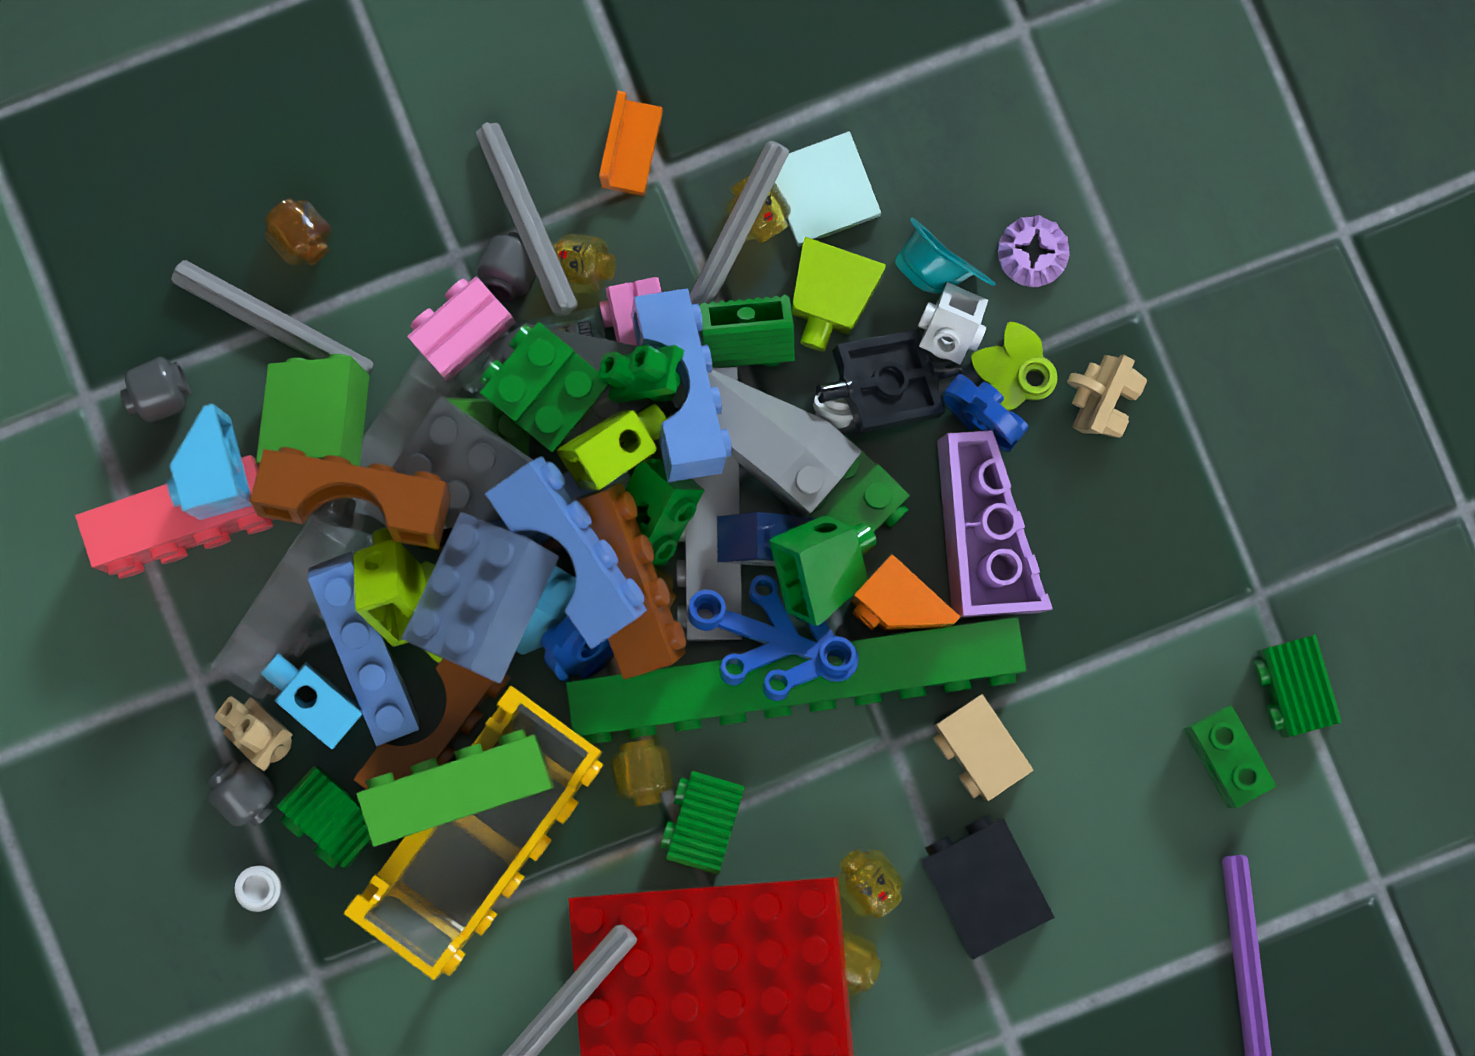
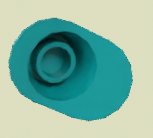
(931, 264)

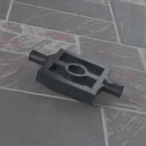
(888, 381)

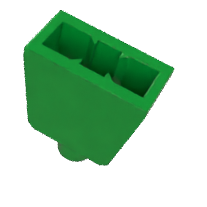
(820, 566)

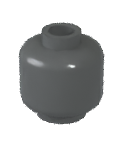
(506, 268)
(155, 390)
(241, 793)

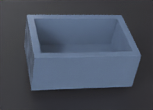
(480, 597)

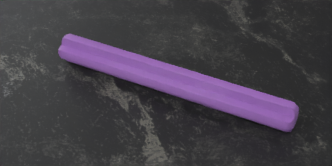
(1246, 956)

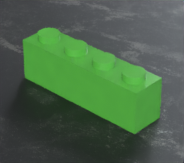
(455, 789)

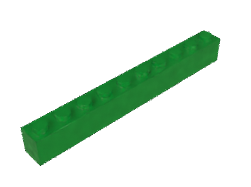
(885, 665)

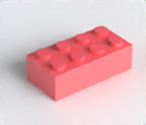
(151, 528)

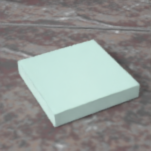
(826, 189)

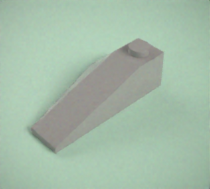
(781, 444)

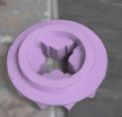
(1017, 263)

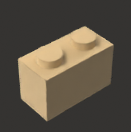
(982, 749)

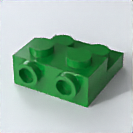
(543, 385)
(864, 496)

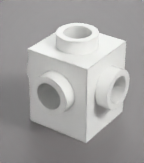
(953, 323)

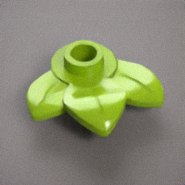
(1008, 365)

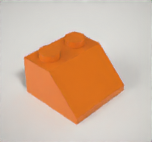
(900, 601)

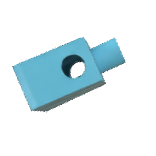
(327, 715)

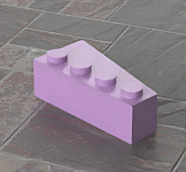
(984, 532)

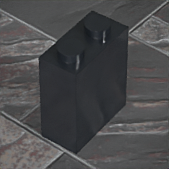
(985, 886)

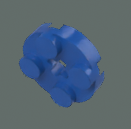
(983, 409)
(570, 654)

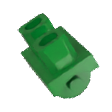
(642, 373)

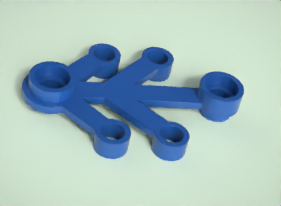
(779, 641)

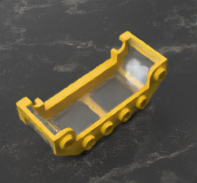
(450, 876)

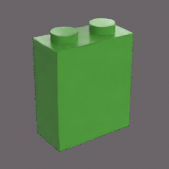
(315, 407)

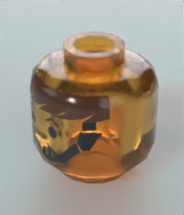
(297, 232)

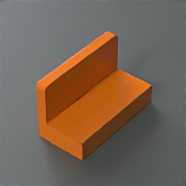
(630, 145)

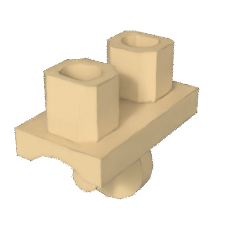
(1099, 392)
(254, 731)

